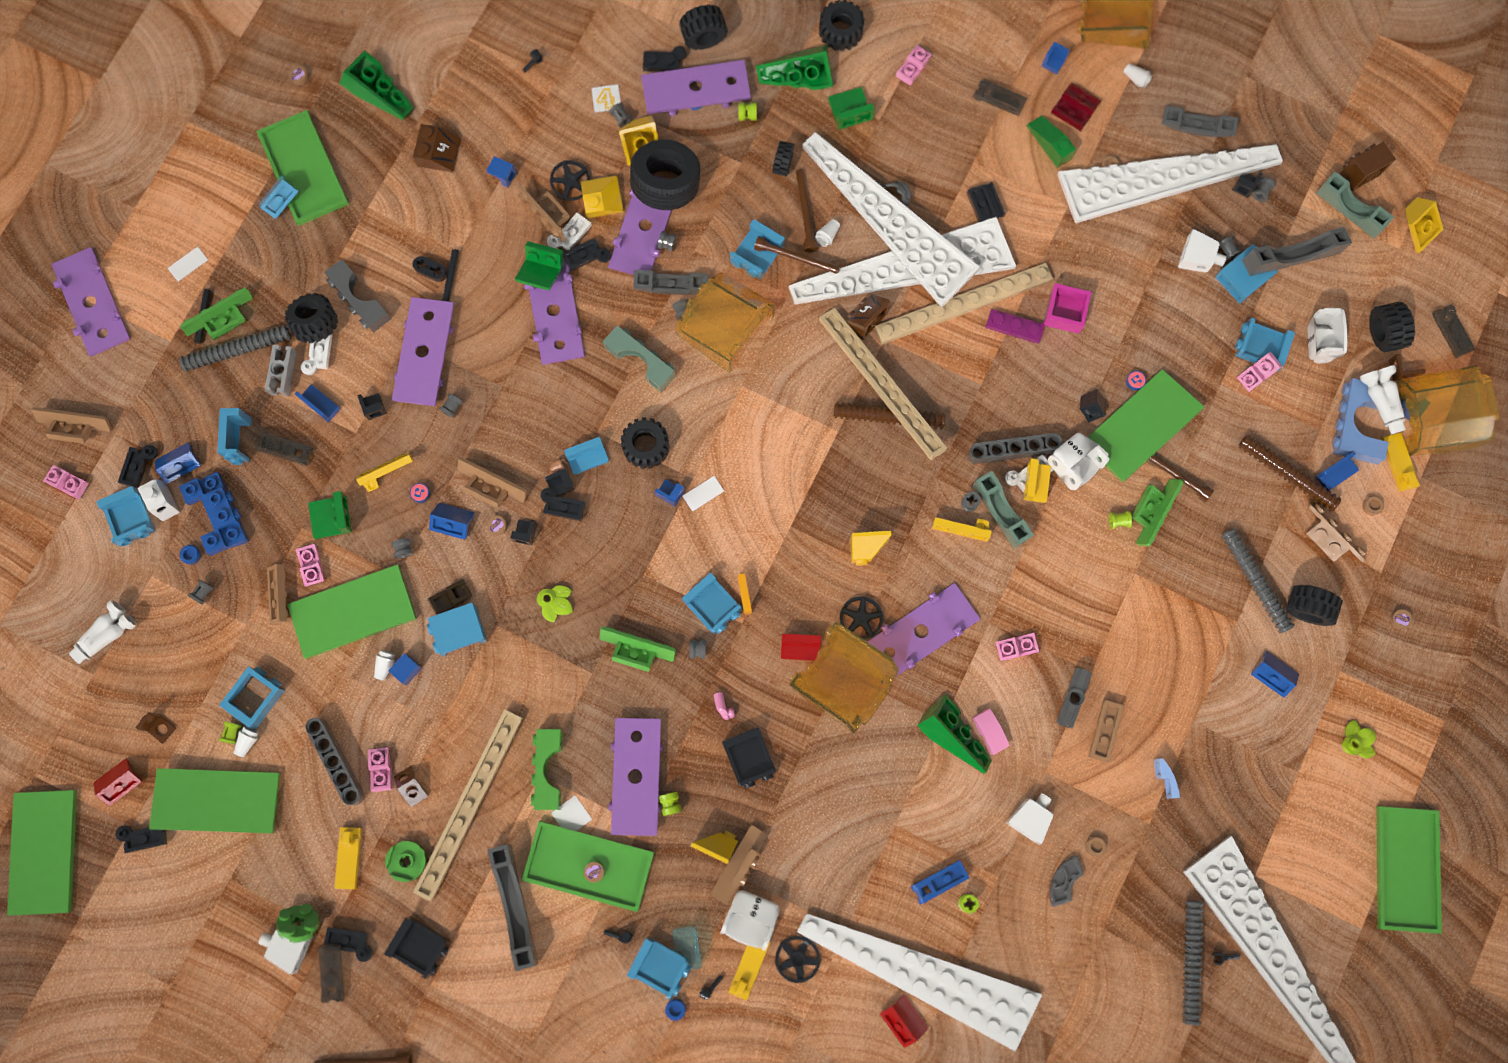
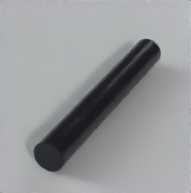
(450, 275)
(204, 305)

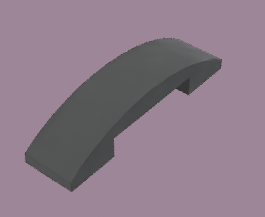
(1199, 125)
(668, 283)

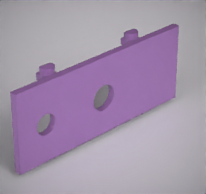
(671, 89)
(635, 247)
(83, 277)
(558, 327)
(416, 376)
(943, 615)
(636, 805)

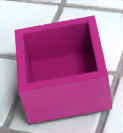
(1067, 308)

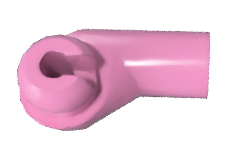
(721, 707)

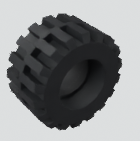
(846, 13)
(703, 27)
(311, 318)
(1392, 326)
(640, 428)
(1314, 605)

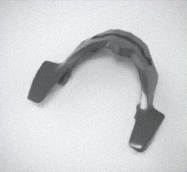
(902, 188)

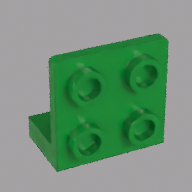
(850, 108)
(540, 266)
(330, 516)

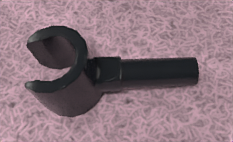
(536, 59)
(625, 937)
(1225, 957)
(706, 993)

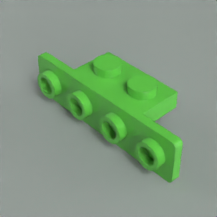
(220, 317)
(1153, 509)
(635, 650)

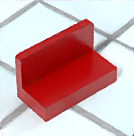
(800, 647)
(116, 783)
(904, 1021)

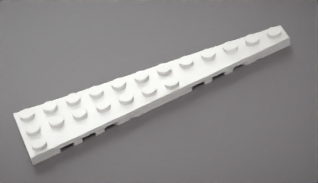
(1116, 188)
(979, 242)
(925, 253)
(1242, 909)
(969, 996)

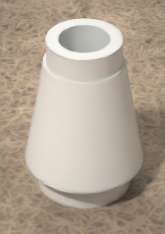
(1138, 75)
(827, 233)
(383, 663)
(245, 741)

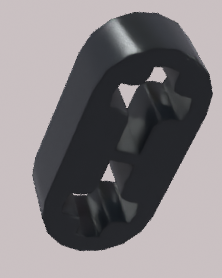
(427, 272)

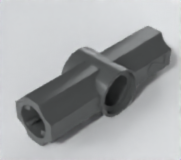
(1070, 710)

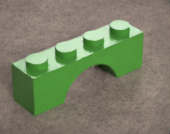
(547, 744)

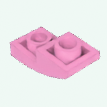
(914, 65)
(1259, 371)
(66, 482)
(311, 565)
(1017, 647)
(991, 731)
(380, 769)

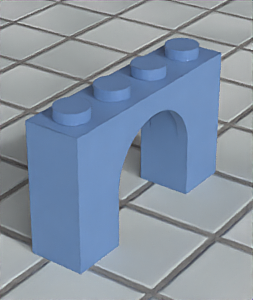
(1348, 437)

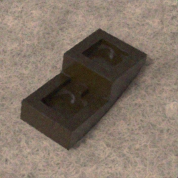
(450, 597)

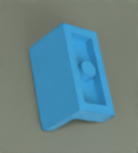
(278, 197)
(586, 455)

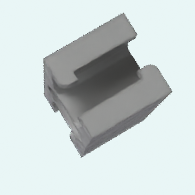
(275, 365)

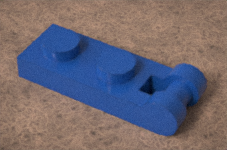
(940, 881)

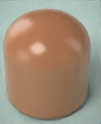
(558, 465)

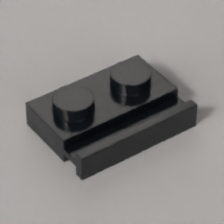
(985, 202)

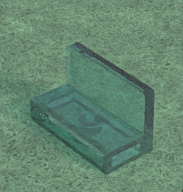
(687, 944)

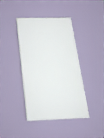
(187, 264)
(703, 493)

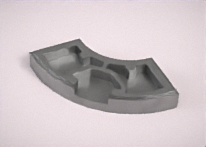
(1063, 881)

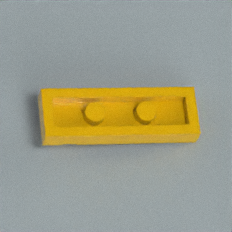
(1400, 463)
(369, 477)
(979, 531)
(348, 858)
(747, 972)

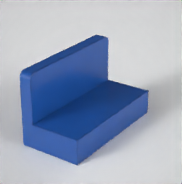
(319, 403)
(176, 463)
(1337, 472)
(450, 520)
(1275, 674)

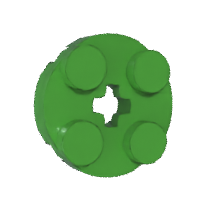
(396, 867)
(300, 913)

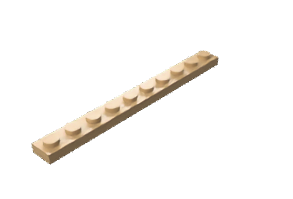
(963, 303)
(883, 384)
(467, 806)

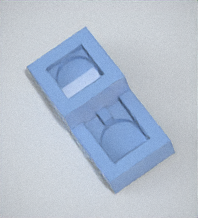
(1164, 772)

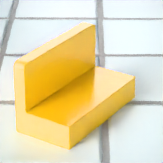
(1037, 481)

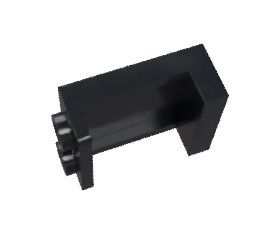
(749, 758)
(418, 947)

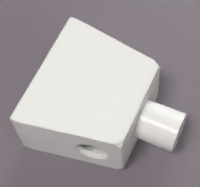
(1200, 253)
(157, 496)
(1032, 818)
(284, 953)

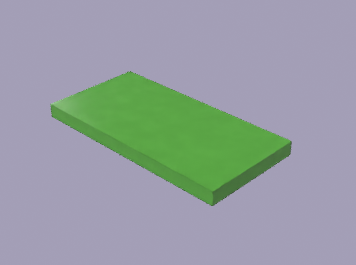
(299, 155)
(1145, 424)
(351, 611)
(214, 801)
(42, 852)
(562, 854)
(1408, 870)

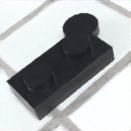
(663, 60)
(586, 254)
(135, 465)
(561, 506)
(140, 839)
(350, 941)

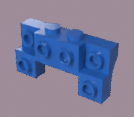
(221, 511)

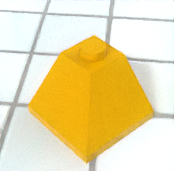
(636, 135)
(601, 197)
(1423, 222)
(867, 545)
(718, 845)

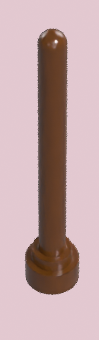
(810, 243)
(762, 245)
(1203, 492)
(405, 1057)

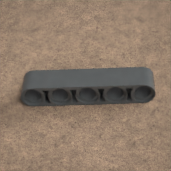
(1006, 452)
(326, 756)

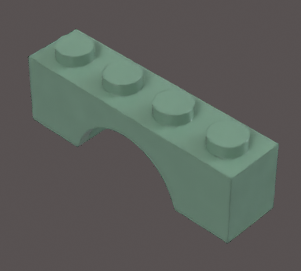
(1369, 218)
(622, 344)
(1010, 523)

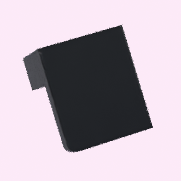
(1246, 184)
(1093, 405)
(372, 406)
(560, 482)
(524, 532)

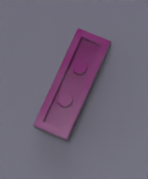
(1014, 326)

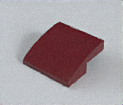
(1076, 106)

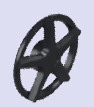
(569, 180)
(861, 617)
(797, 959)

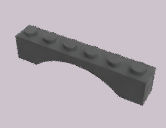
(1273, 258)
(510, 890)

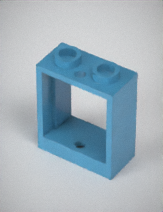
(255, 720)

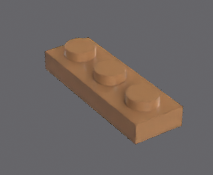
(277, 594)
(1106, 731)

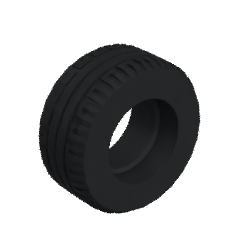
(667, 156)

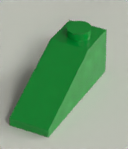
(1052, 141)

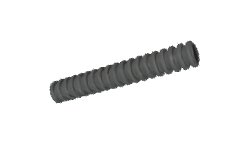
(235, 348)
(1257, 581)
(1193, 963)

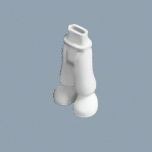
(1386, 397)
(102, 632)

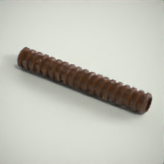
(882, 414)
(1290, 472)

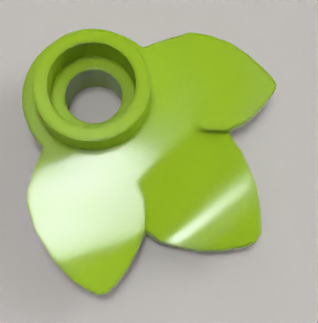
(558, 603)
(1361, 739)

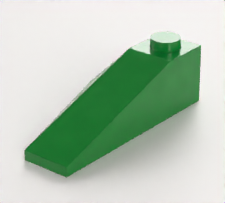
(801, 69)
(370, 83)
(946, 728)

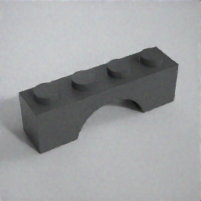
(344, 280)

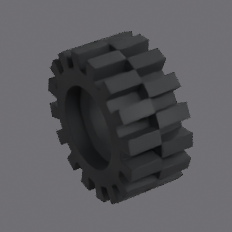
(783, 158)

